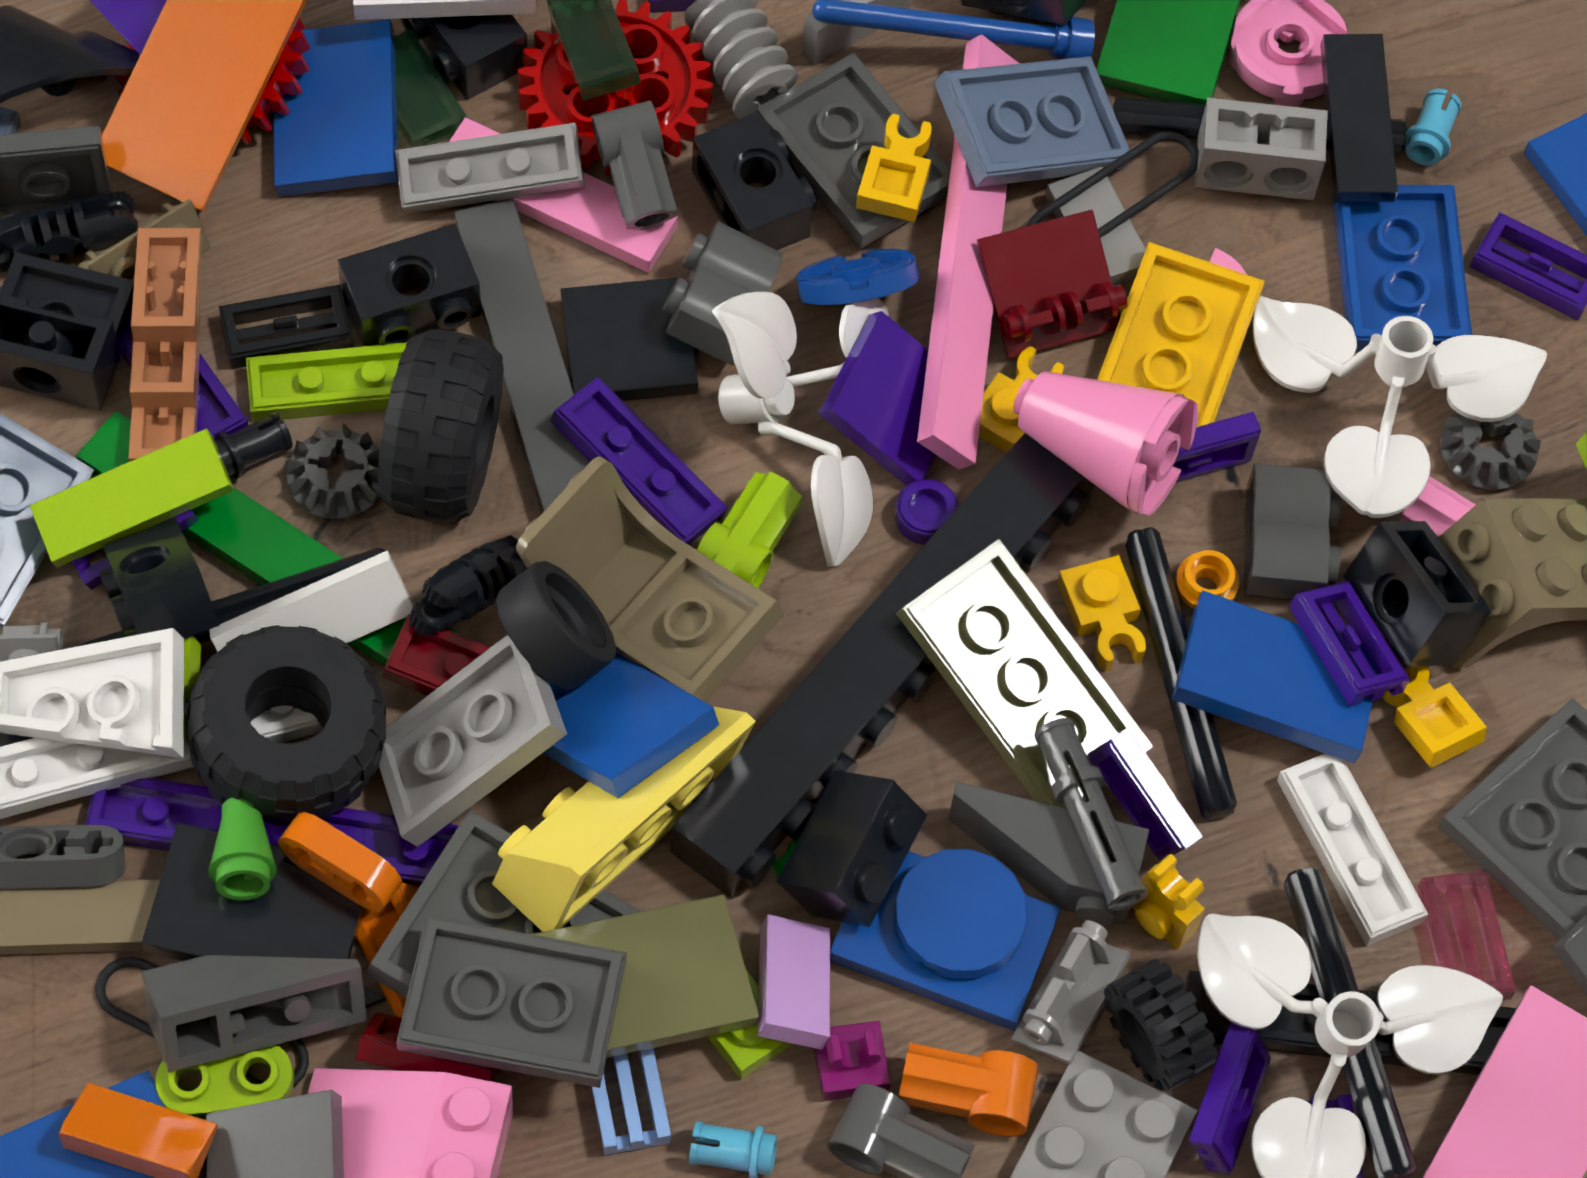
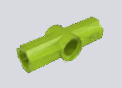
(753, 527)

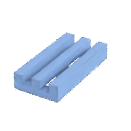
(636, 1137)

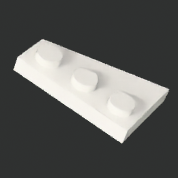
(100, 694)

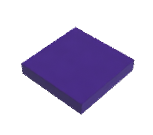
(880, 397)

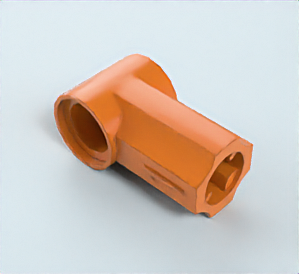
(987, 1090)

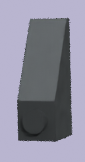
(1042, 847)
(247, 1003)

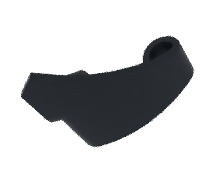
(53, 59)

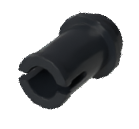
(253, 444)

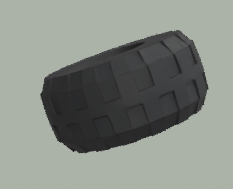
(440, 426)
(299, 671)

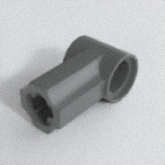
(633, 150)
(883, 1136)

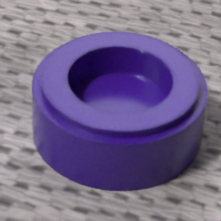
(924, 509)

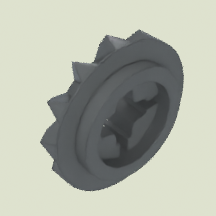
(1485, 466)
(310, 483)

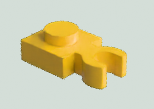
(896, 175)
(998, 419)
(1103, 603)
(1435, 719)
(1170, 904)

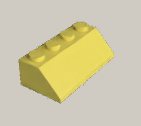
(597, 837)

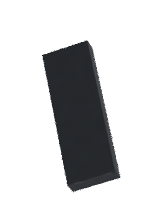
(1358, 118)

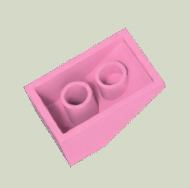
(419, 1123)

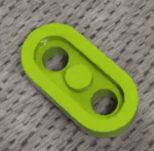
(226, 1084)

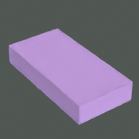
(794, 982)

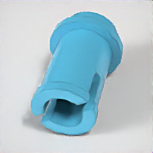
(1429, 138)
(737, 1149)

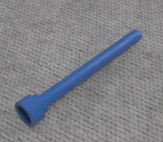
(1062, 41)

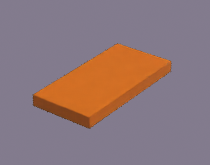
(196, 92)

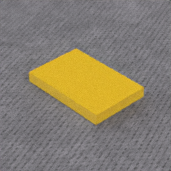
(1182, 328)

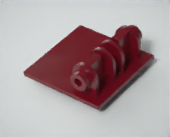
(1051, 283)

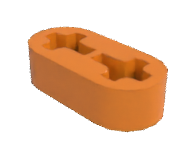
(340, 862)

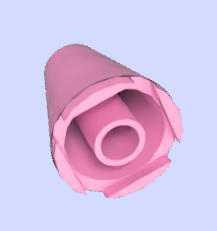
(1110, 433)

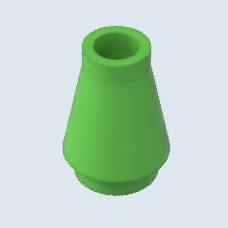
(242, 853)

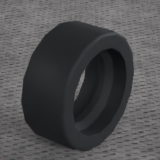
(555, 625)

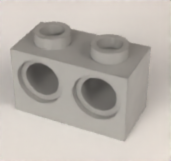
(1261, 148)

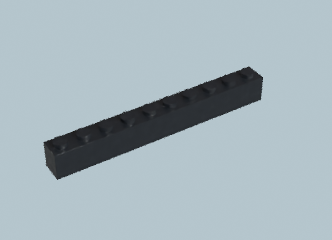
(865, 677)

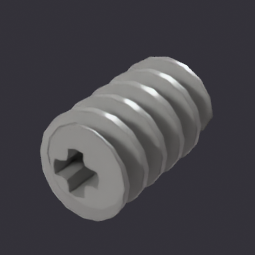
(741, 52)

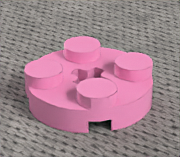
(1265, 67)

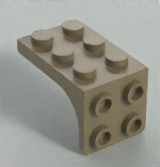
(1524, 563)
(658, 594)

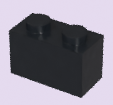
(852, 848)

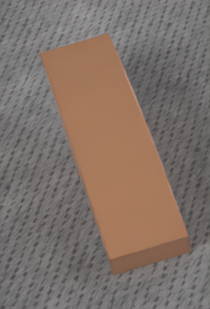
(165, 338)

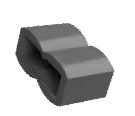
(720, 268)
(1289, 531)

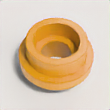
(1208, 565)

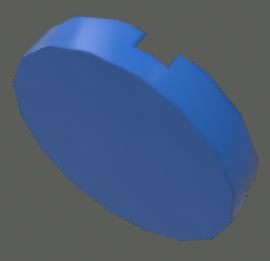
(857, 280)
(960, 913)

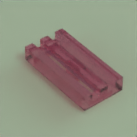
(1488, 922)

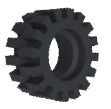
(1160, 1025)

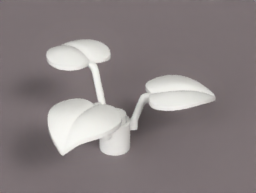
(761, 342)
(1369, 468)
(1256, 968)

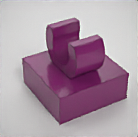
(851, 1058)

